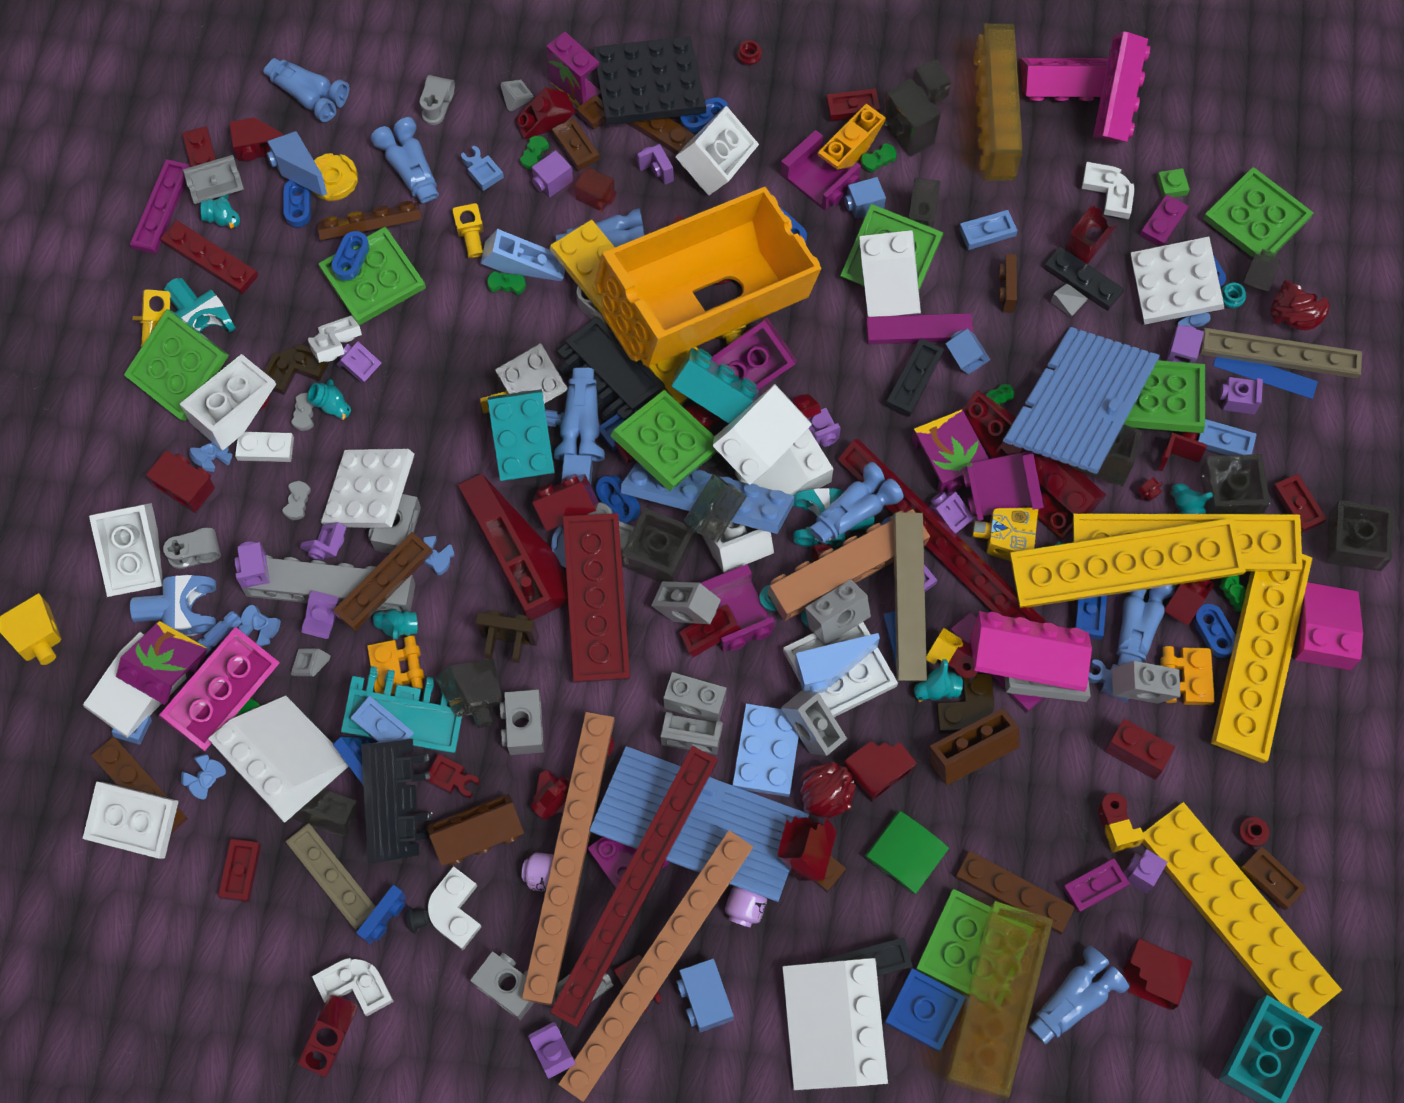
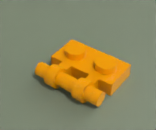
(388, 657)
(1196, 674)

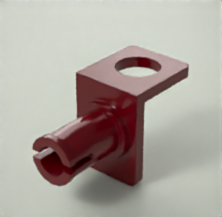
(1183, 446)

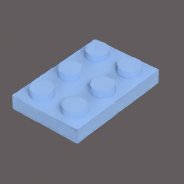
(766, 752)

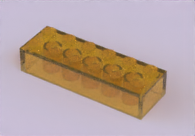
(998, 102)
(999, 1001)

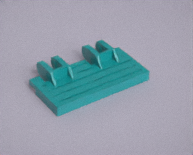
(433, 724)

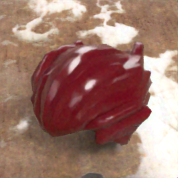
(1298, 307)
(827, 790)

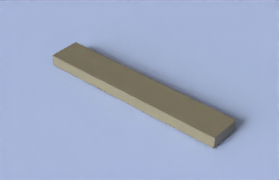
(1281, 353)
(909, 597)

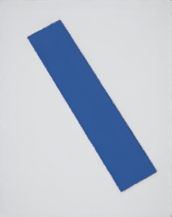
(1270, 375)

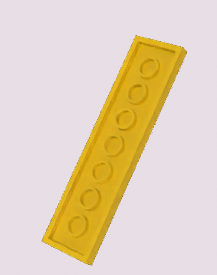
(580, 256)
(1265, 540)
(1127, 563)
(1260, 661)
(1239, 913)

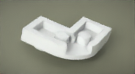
(1110, 181)
(327, 344)
(446, 912)
(357, 977)

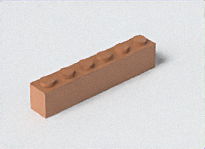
(853, 561)

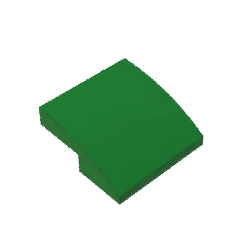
(906, 852)

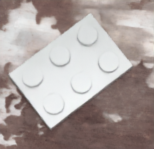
(130, 819)

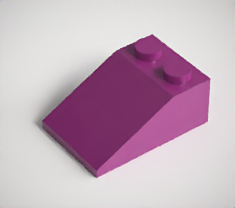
(757, 354)

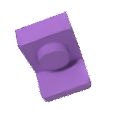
(657, 159)
(358, 361)
(824, 429)
(951, 510)
(320, 614)
(551, 1050)

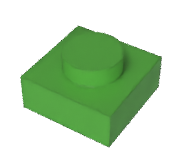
(1173, 183)

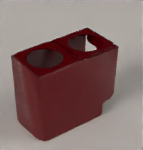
(1082, 246)
(879, 767)
(807, 848)
(1156, 974)
(336, 1015)

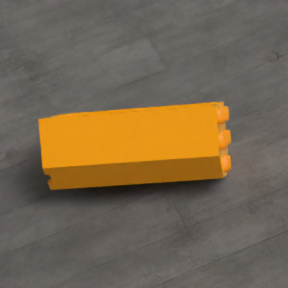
(653, 278)

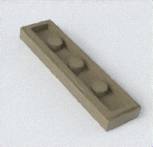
(331, 876)

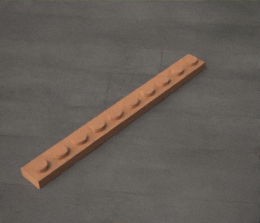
(568, 860)
(656, 966)

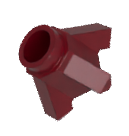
(550, 795)

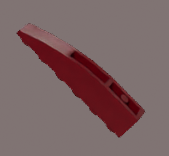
(1061, 487)
(520, 552)

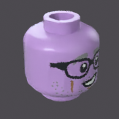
(537, 871)
(745, 906)

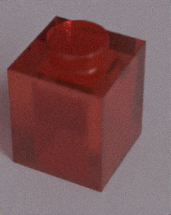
(595, 189)

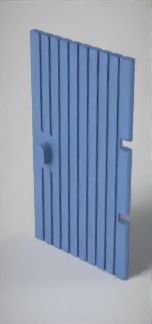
(1082, 400)
(638, 792)

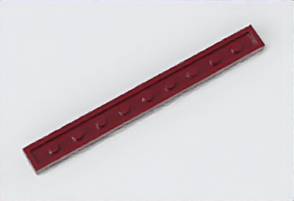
(945, 542)
(634, 887)

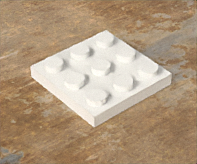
(1177, 280)
(368, 488)
(860, 684)

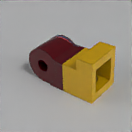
(956, 652)
(1117, 823)

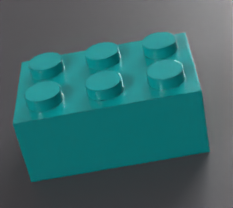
(714, 385)
(521, 434)
(1270, 1052)

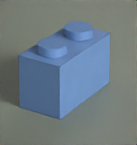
(705, 995)

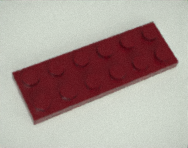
(596, 598)

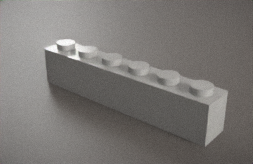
(295, 579)

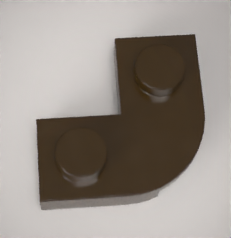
(294, 360)
(976, 705)

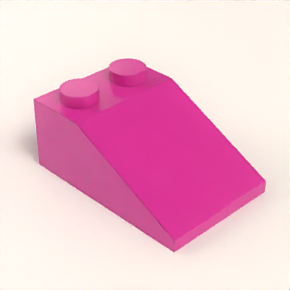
(1330, 627)

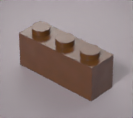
(974, 746)
(475, 830)

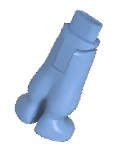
(309, 88)
(408, 159)
(615, 228)
(580, 417)
(857, 504)
(1141, 622)
(1077, 996)

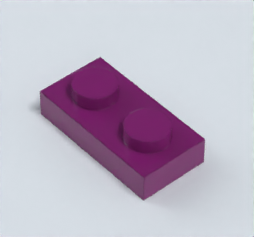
(1164, 221)
(1096, 885)

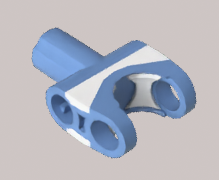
(176, 605)

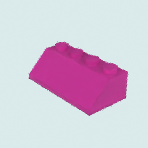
(1063, 78)
(1121, 87)
(1031, 651)
(219, 689)

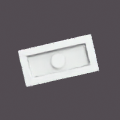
(265, 447)

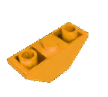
(853, 138)

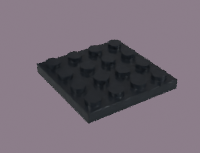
(649, 80)

